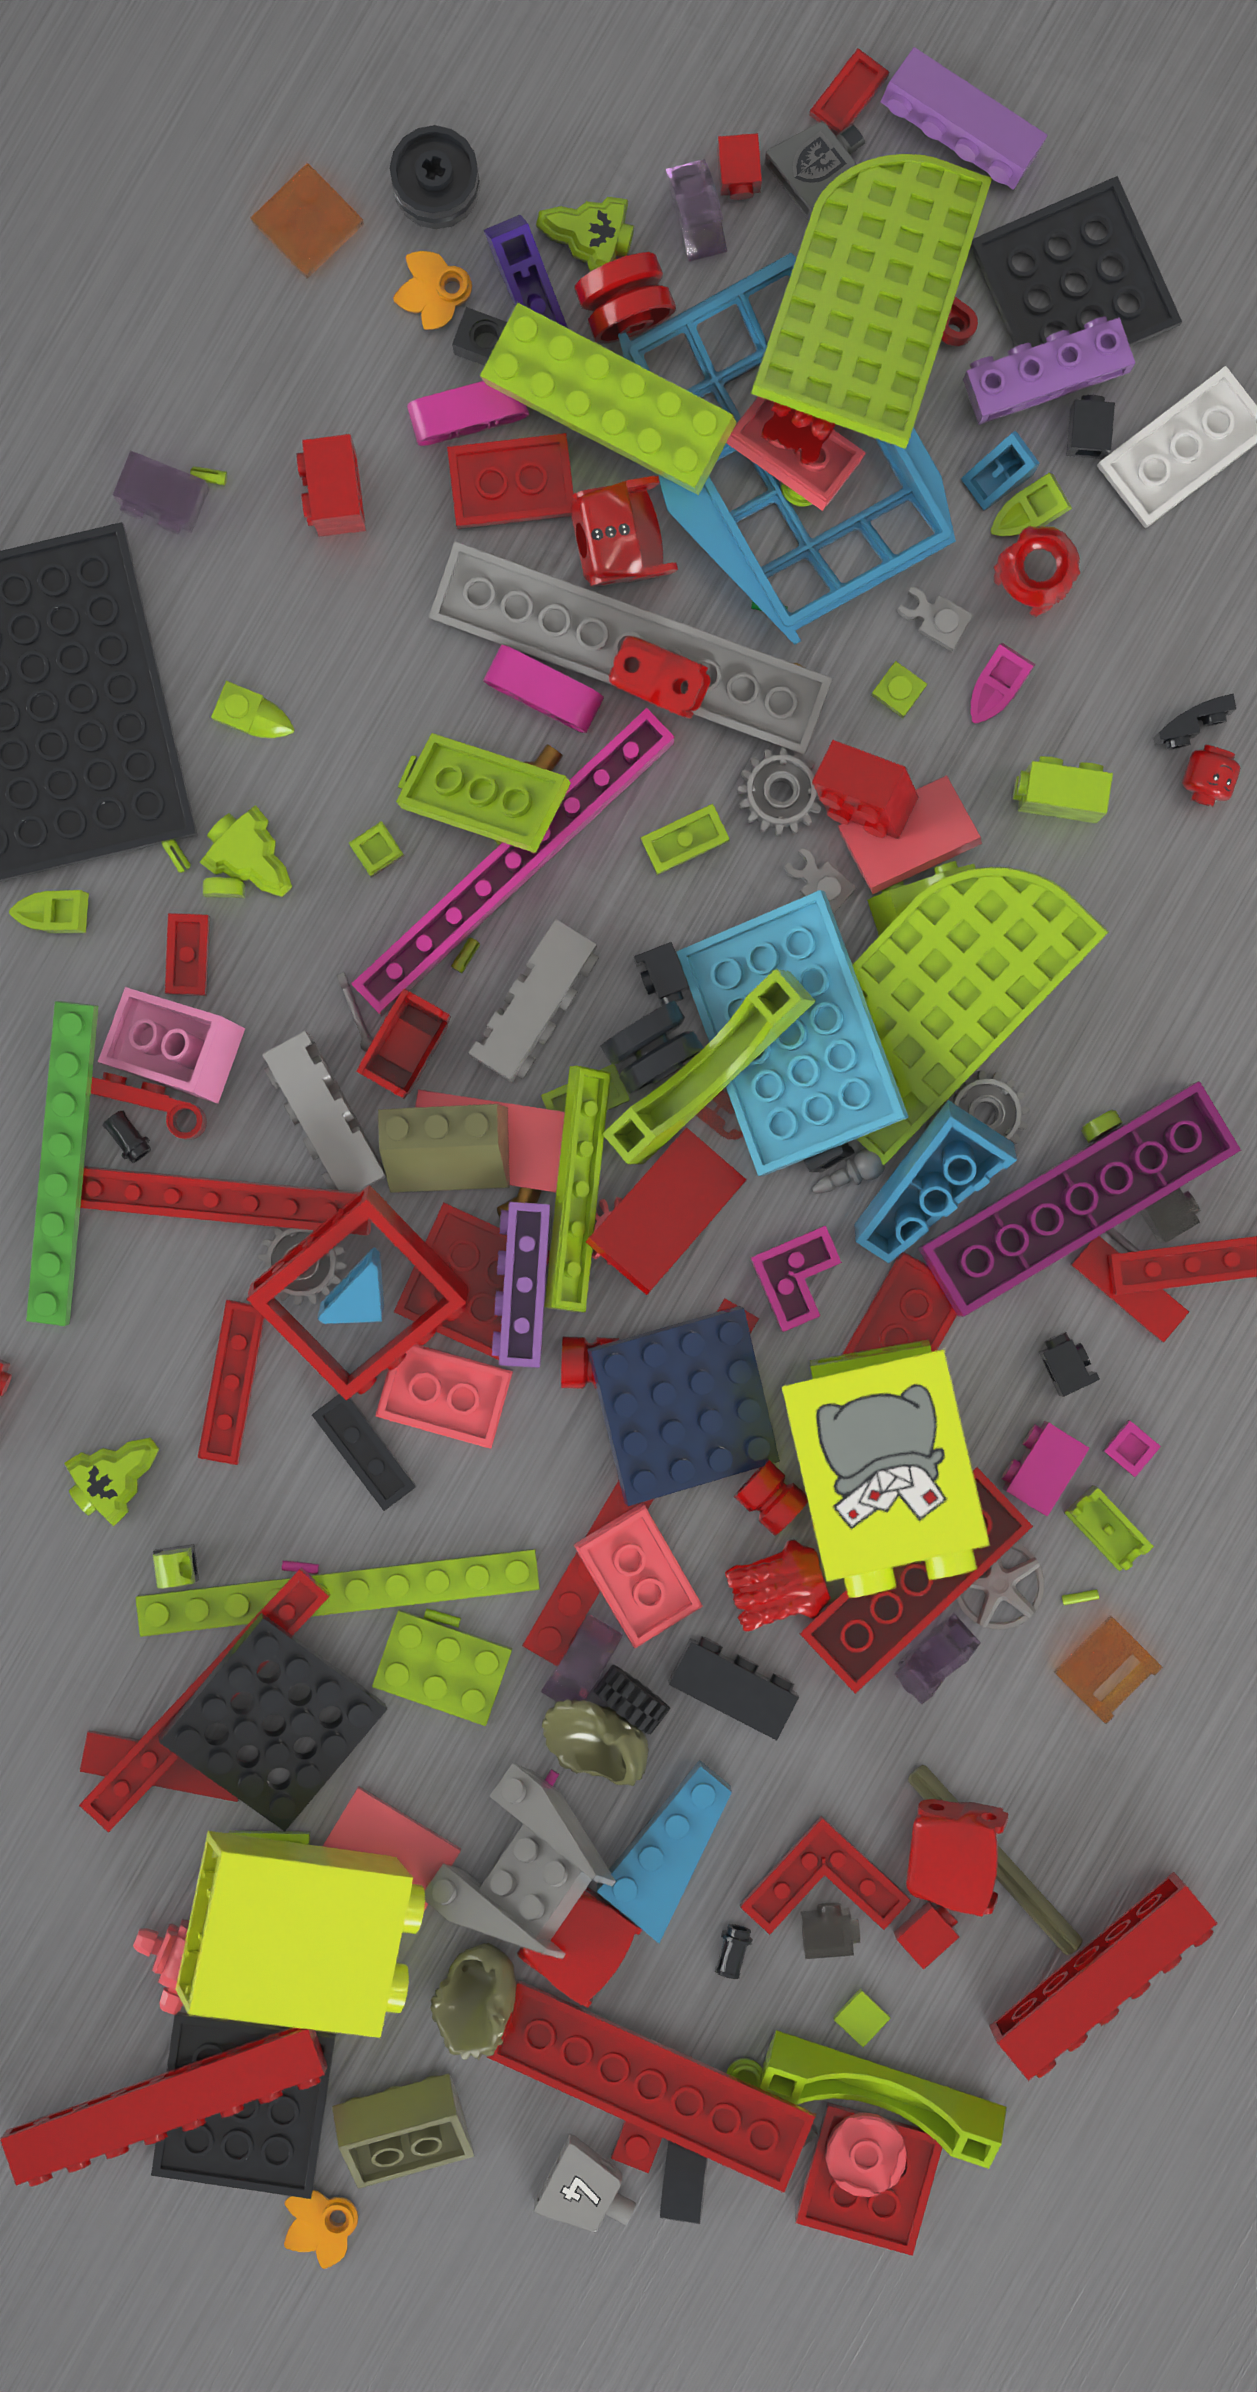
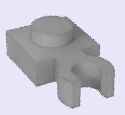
(942, 621)
(826, 878)

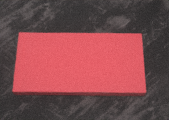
(532, 1138)

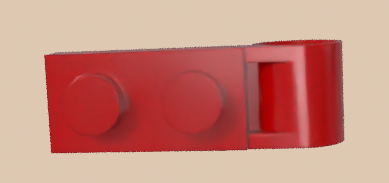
(152, 1097)

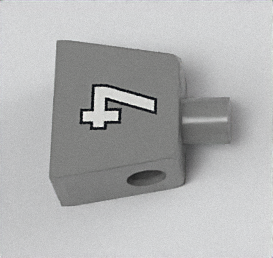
(583, 2189)

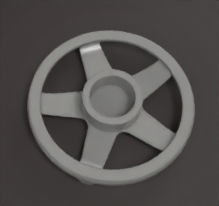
(1000, 1585)

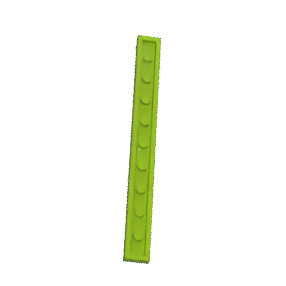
(348, 1589)

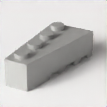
(535, 1001)
(323, 1113)

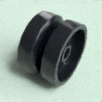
(441, 154)
(654, 1051)

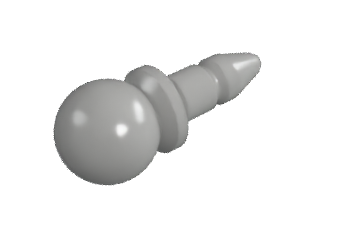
(865, 1166)

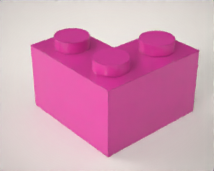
(784, 1272)

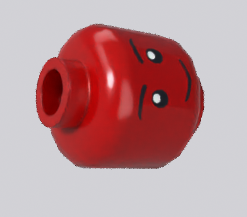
(1211, 775)

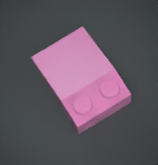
(172, 1044)

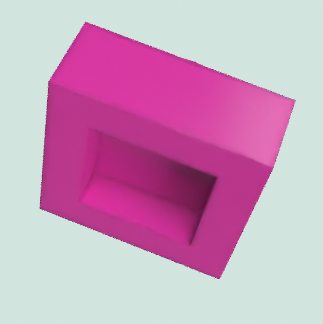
(1131, 1448)

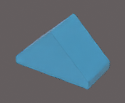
(1001, 471)
(358, 1295)

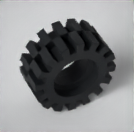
(631, 1699)

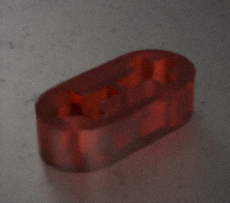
(717, 1123)

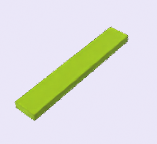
(577, 1189)

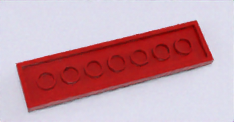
(654, 2087)

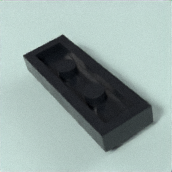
(364, 1451)

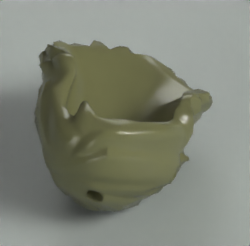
(595, 1741)
(475, 2001)

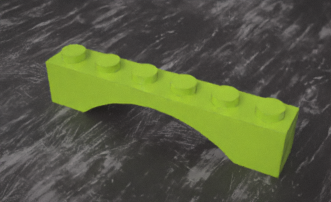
(752, 1028)
(958, 2121)

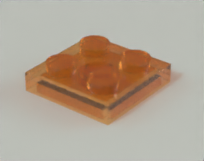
(307, 220)

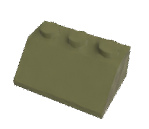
(445, 1147)
(402, 2131)

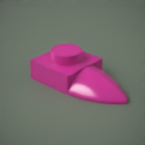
(999, 683)

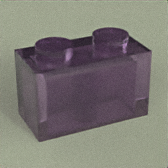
(160, 493)

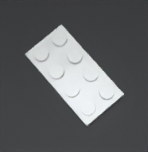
(1183, 447)

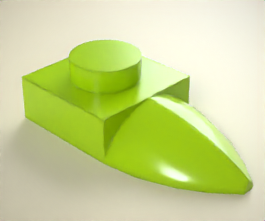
(1032, 506)
(250, 713)
(53, 911)

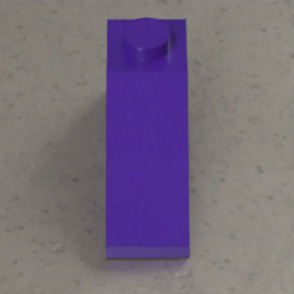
(523, 267)

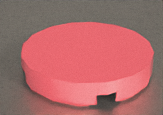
(865, 2154)

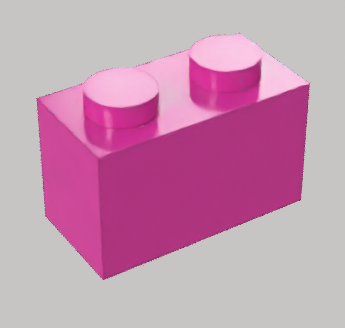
(1044, 1467)

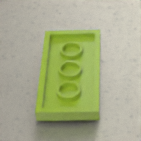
(483, 792)

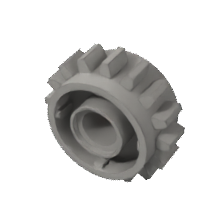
(767, 809)
(1000, 1097)
(308, 1283)

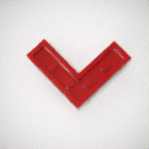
(818, 1854)

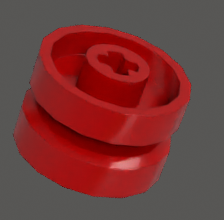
(625, 297)

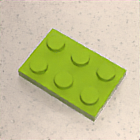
(442, 1667)

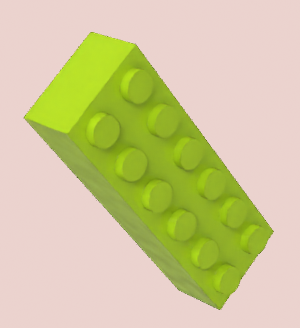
(608, 398)

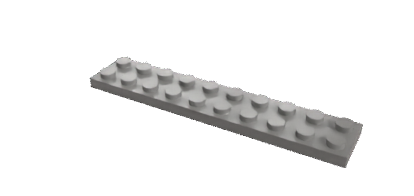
(587, 631)

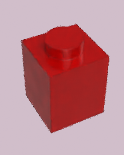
(739, 165)
(927, 1933)

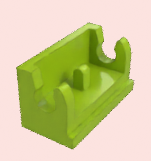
(1108, 1528)

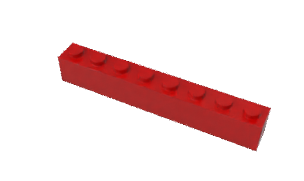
(162, 2104)

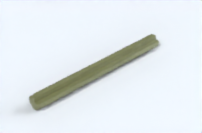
(1009, 1875)

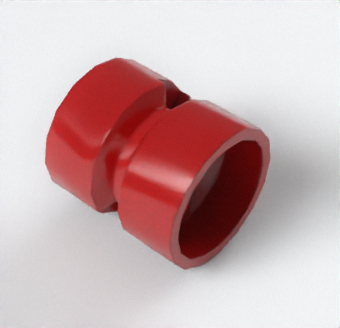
(575, 1362)
(772, 1497)

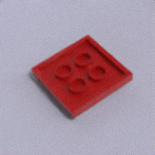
(471, 1252)
(883, 2220)

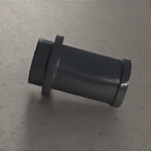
(127, 1137)
(733, 1950)

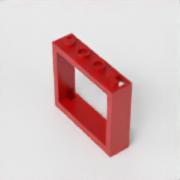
(363, 1206)

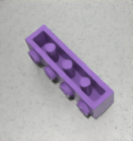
(963, 118)
(1048, 370)
(524, 1284)

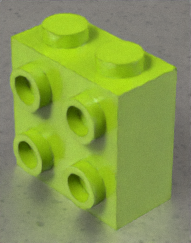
(1063, 790)

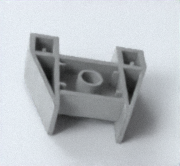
(533, 1879)

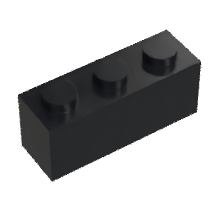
(734, 1687)

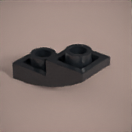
(1185, 726)
(683, 2185)

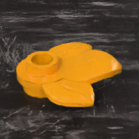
(427, 289)
(315, 2228)

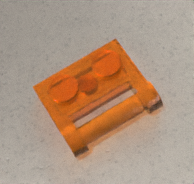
(1098, 1659)

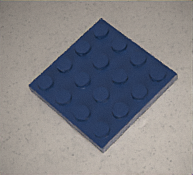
(683, 1405)

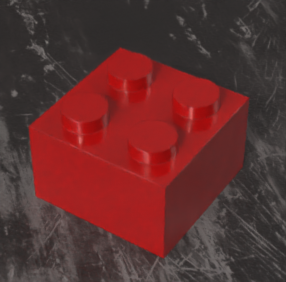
(333, 485)
(865, 790)

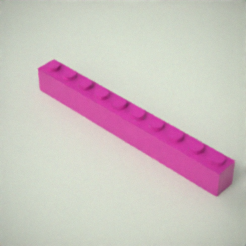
(511, 866)

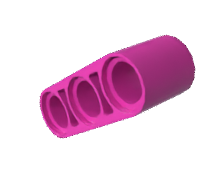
(462, 413)
(543, 689)

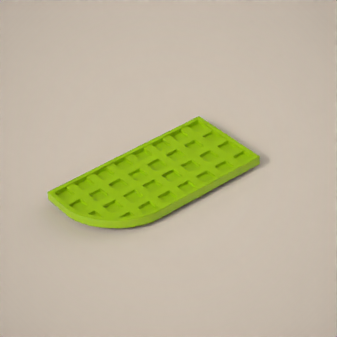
(873, 293)
(962, 977)

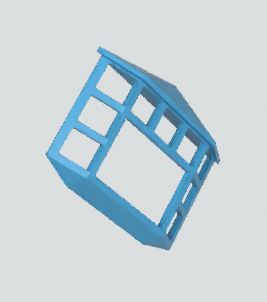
(715, 526)

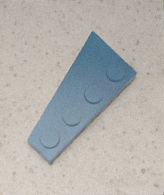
(933, 1178)
(666, 1852)

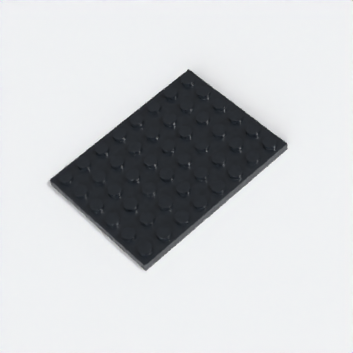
(81, 709)

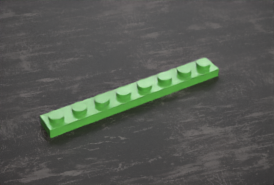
(62, 1163)

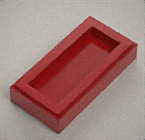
(849, 92)

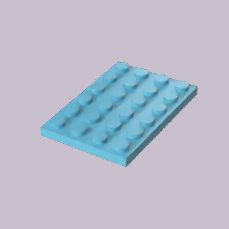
(828, 1069)

